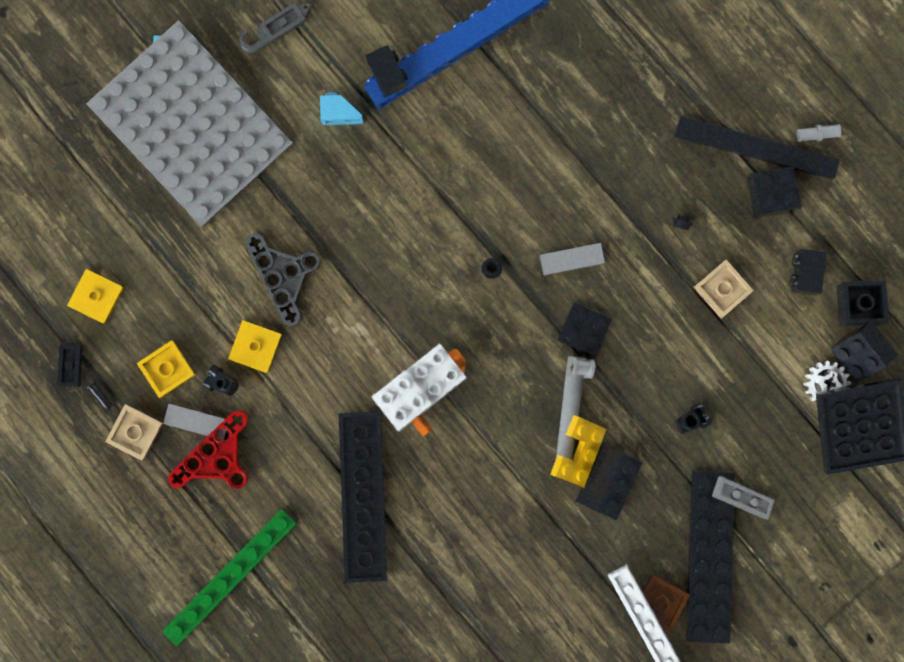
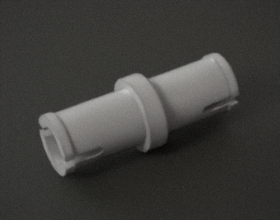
(818, 133)

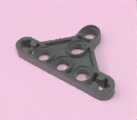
(278, 265)

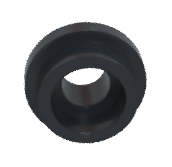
(682, 222)
(491, 261)

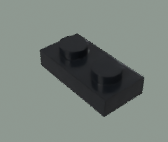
(69, 365)

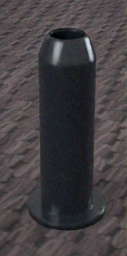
(99, 396)

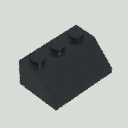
(609, 482)

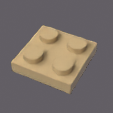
(723, 288)
(134, 432)

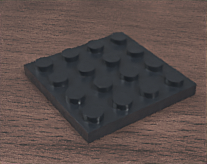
(861, 425)

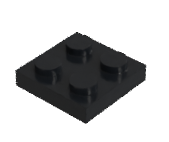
(584, 329)

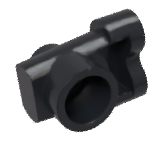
(219, 381)
(696, 418)

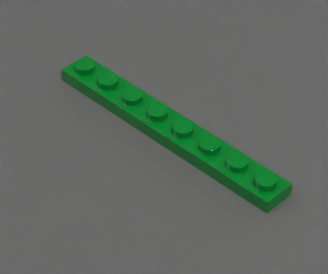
(229, 577)

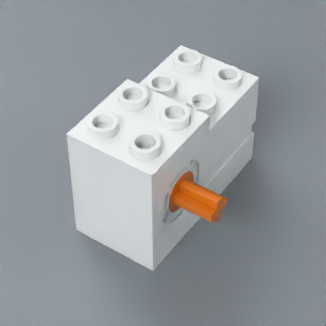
(421, 388)

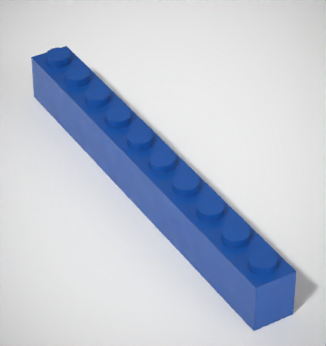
(456, 44)

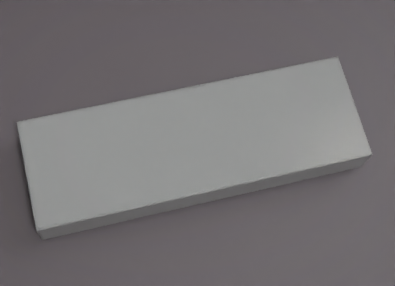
(572, 259)
(193, 420)
(743, 498)

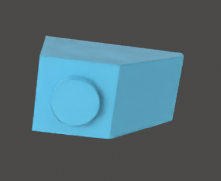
(338, 111)

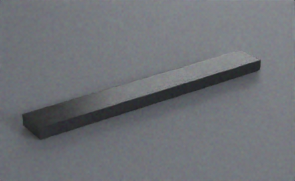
(757, 148)

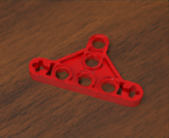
(208, 464)

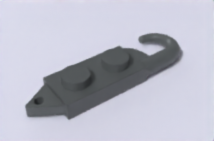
(277, 26)

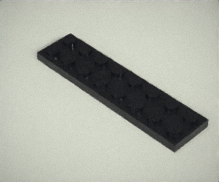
(362, 497)
(709, 561)

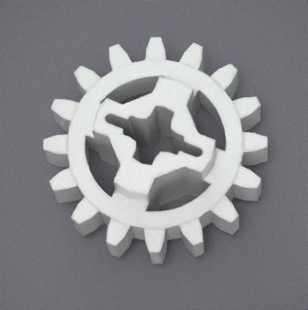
(830, 375)

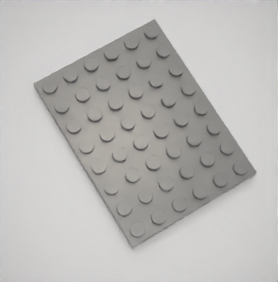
(189, 123)

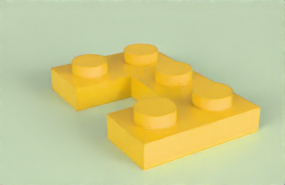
(590, 439)

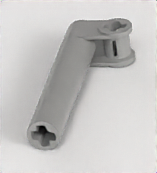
(576, 371)

